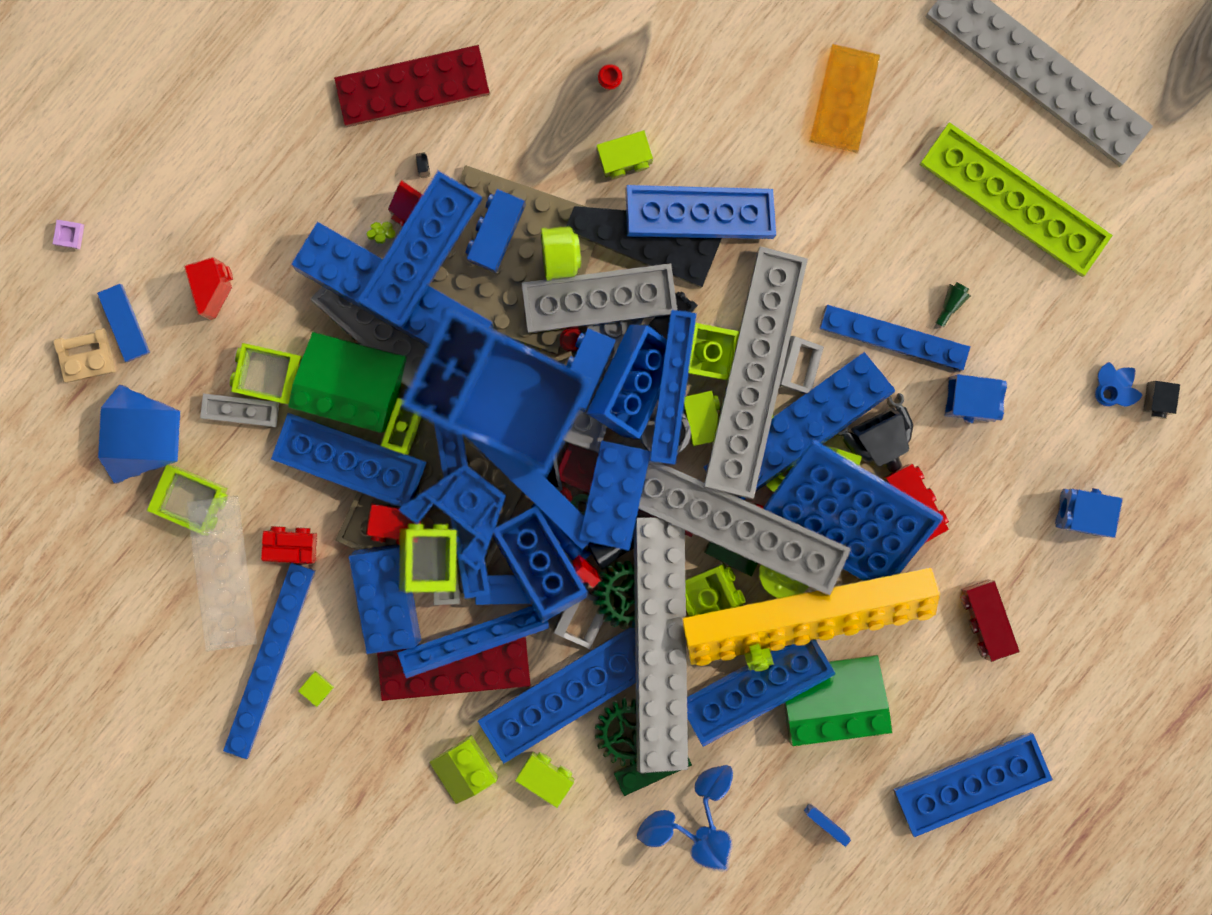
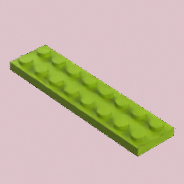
(1016, 199)

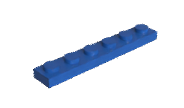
(894, 337)
(673, 387)
(471, 641)

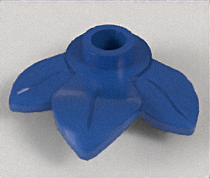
(1119, 385)

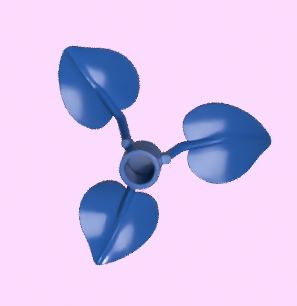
(710, 845)

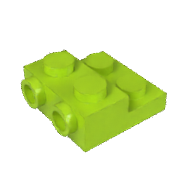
(712, 591)

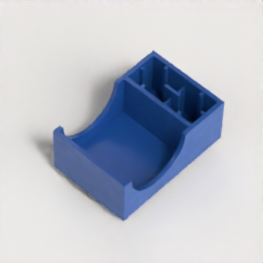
(497, 391)

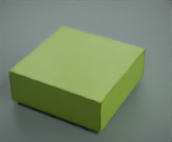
(316, 689)

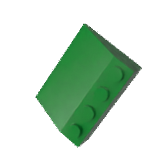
(348, 382)
(842, 706)

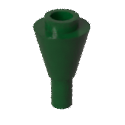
(954, 299)

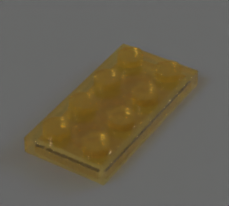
(844, 98)

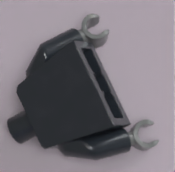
(883, 436)

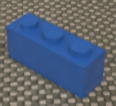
(495, 230)
(591, 359)

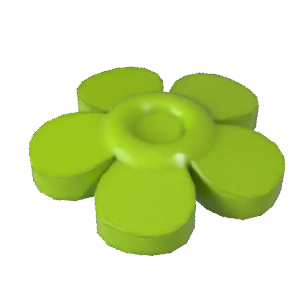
(381, 232)

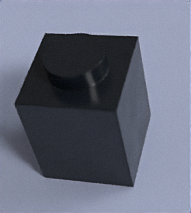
(1161, 399)

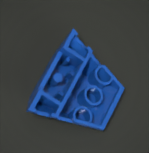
(136, 434)

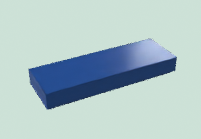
(123, 322)

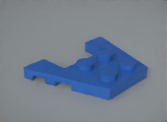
(468, 501)

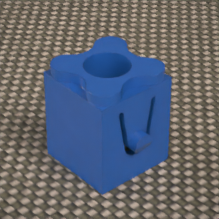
(975, 398)
(1089, 512)

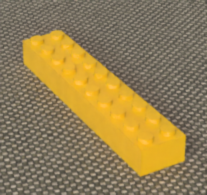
(812, 616)

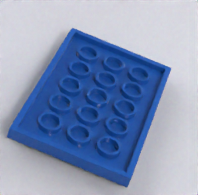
(855, 510)

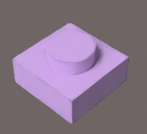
(68, 234)

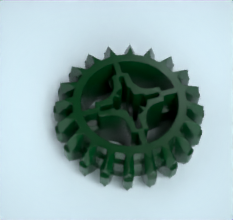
(621, 604)
(618, 737)

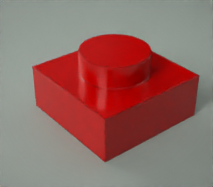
(585, 571)

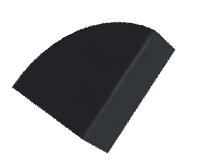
(423, 165)

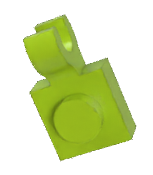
(758, 658)

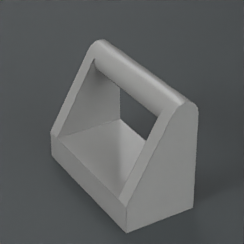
(790, 362)
(592, 631)

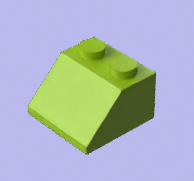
(712, 351)
(464, 770)

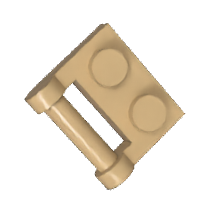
(85, 364)

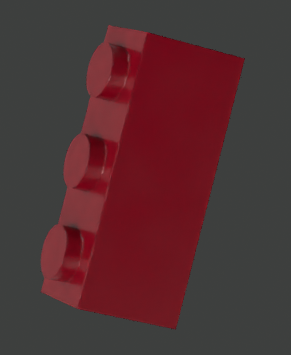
(989, 620)

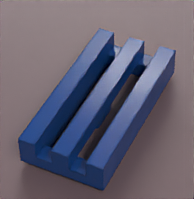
(828, 825)

